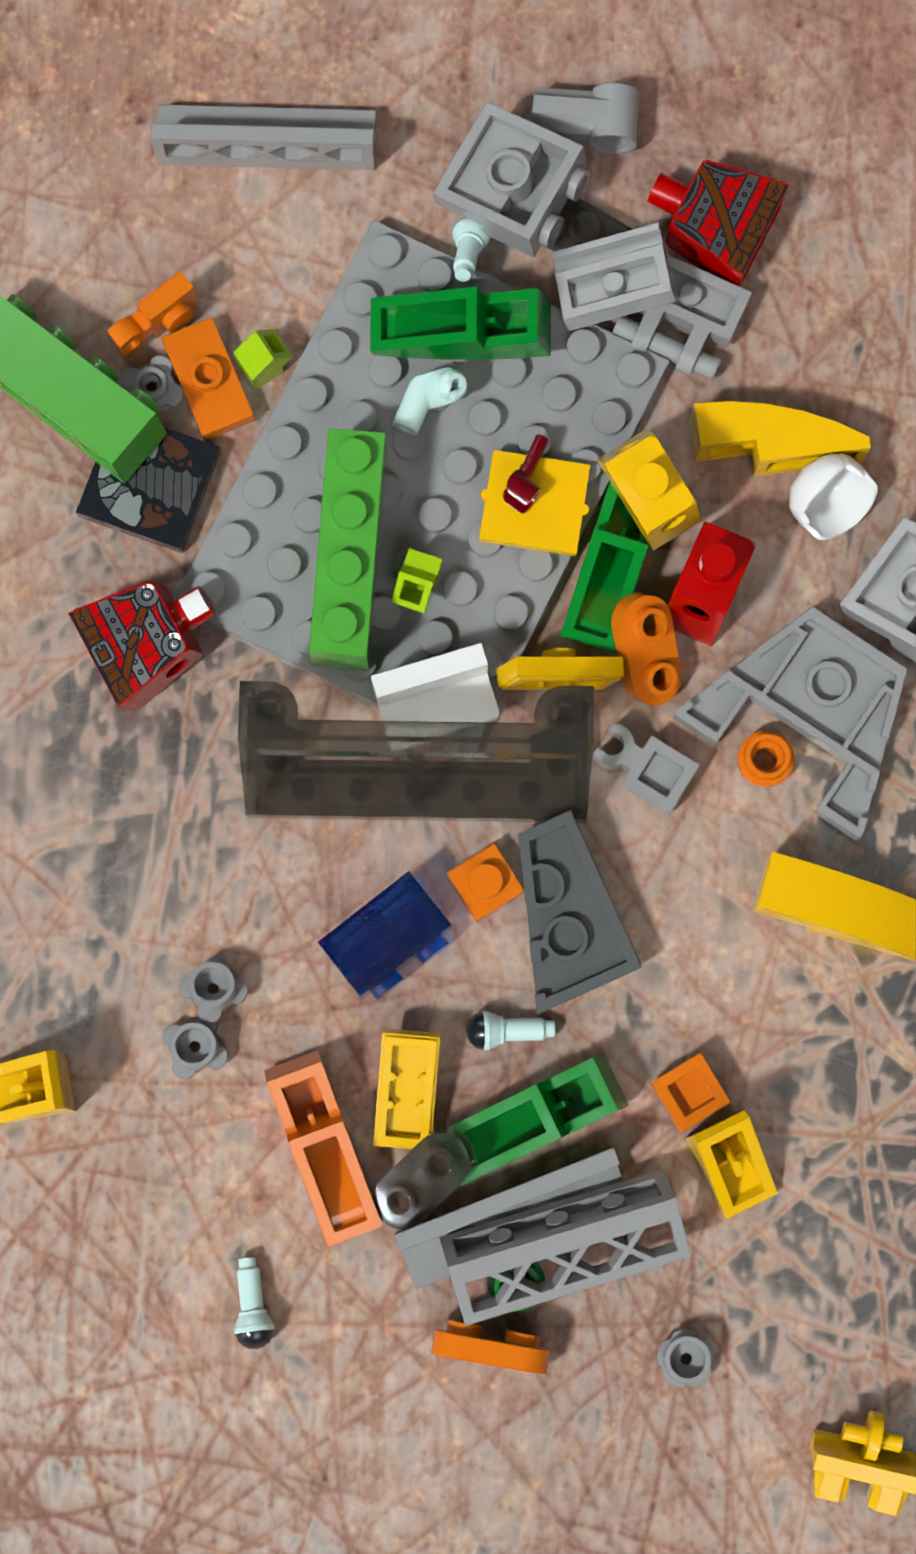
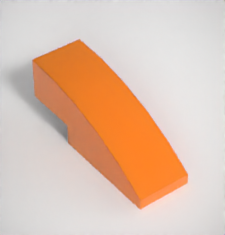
(322, 1148)

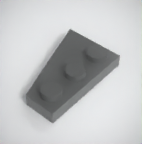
(571, 916)

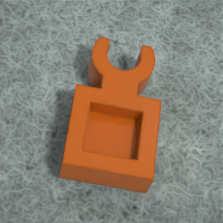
(162, 310)

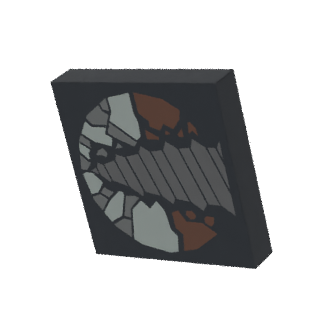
(159, 497)

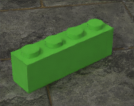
(73, 394)
(348, 549)

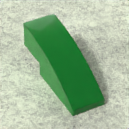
(462, 325)
(606, 575)
(541, 1114)

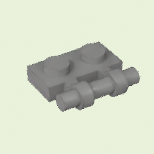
(703, 306)

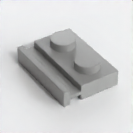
(613, 277)

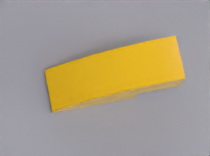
(772, 435)
(837, 905)

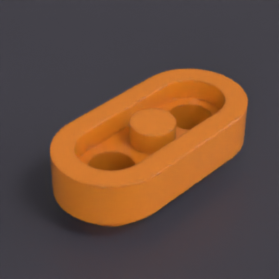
(646, 651)
(516, 1352)

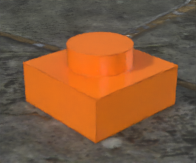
(485, 883)
(690, 1093)

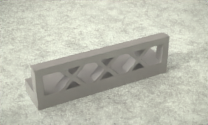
(264, 137)
(563, 1228)
(422, 1244)

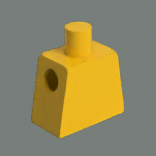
(650, 488)

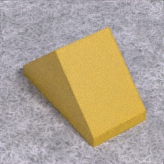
(35, 1087)
(733, 1163)

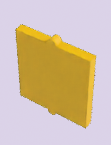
(551, 521)

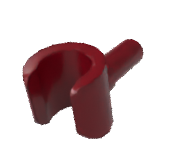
(520, 489)

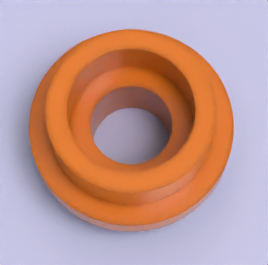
(775, 744)

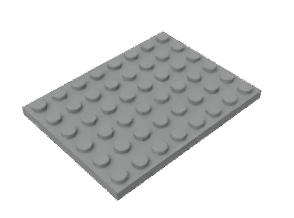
(266, 536)

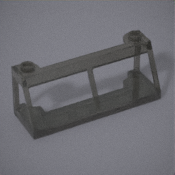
(288, 786)

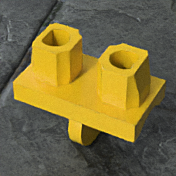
(865, 1456)

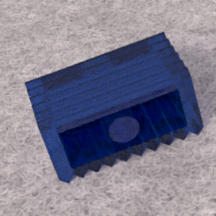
(387, 937)

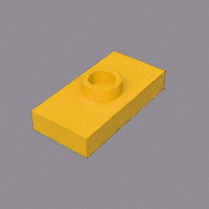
(559, 668)
(406, 1087)

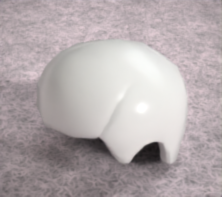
(831, 495)

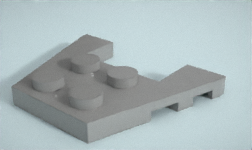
(824, 688)

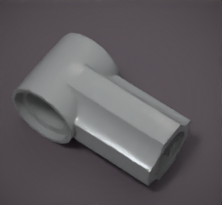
(601, 117)

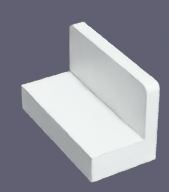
(438, 689)

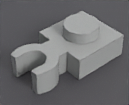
(654, 773)

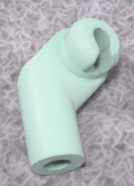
(427, 393)

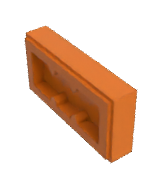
(208, 379)

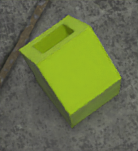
(262, 357)
(417, 580)

